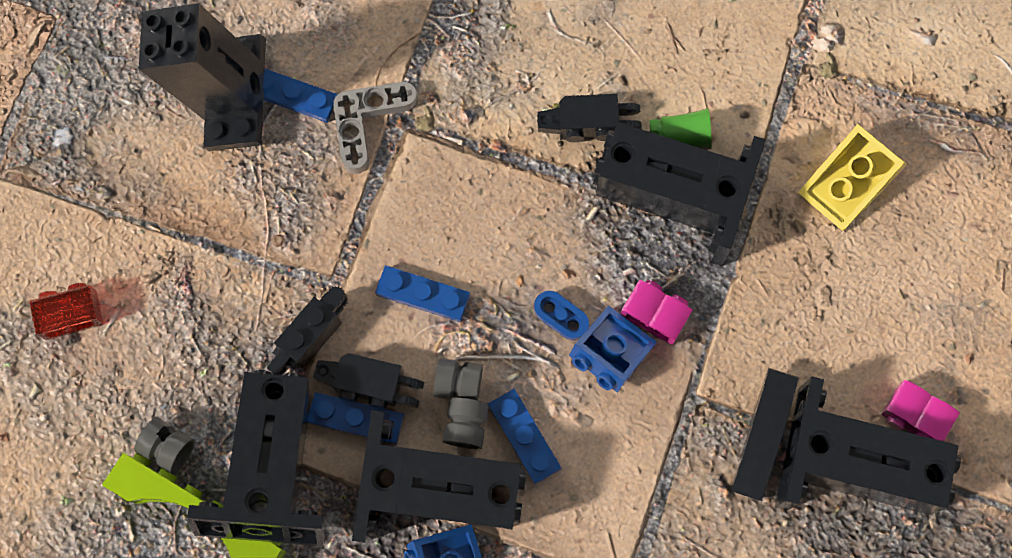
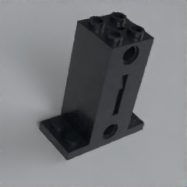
(207, 72)
(678, 181)
(863, 459)
(265, 467)
(432, 485)

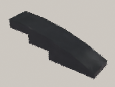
(764, 434)

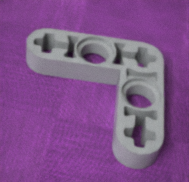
(361, 109)

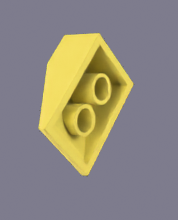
(852, 177)

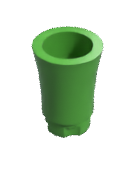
(688, 128)

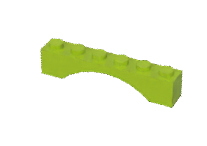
(140, 484)

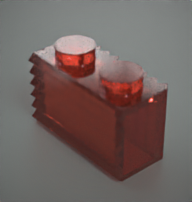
(66, 311)

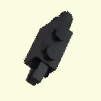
(586, 117)
(308, 332)
(367, 379)

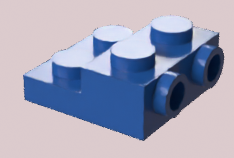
(611, 349)
(448, 544)

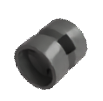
(457, 380)
(466, 421)
(163, 444)

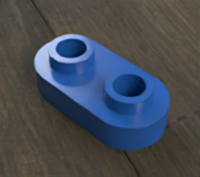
(562, 315)

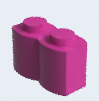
(656, 311)
(919, 412)

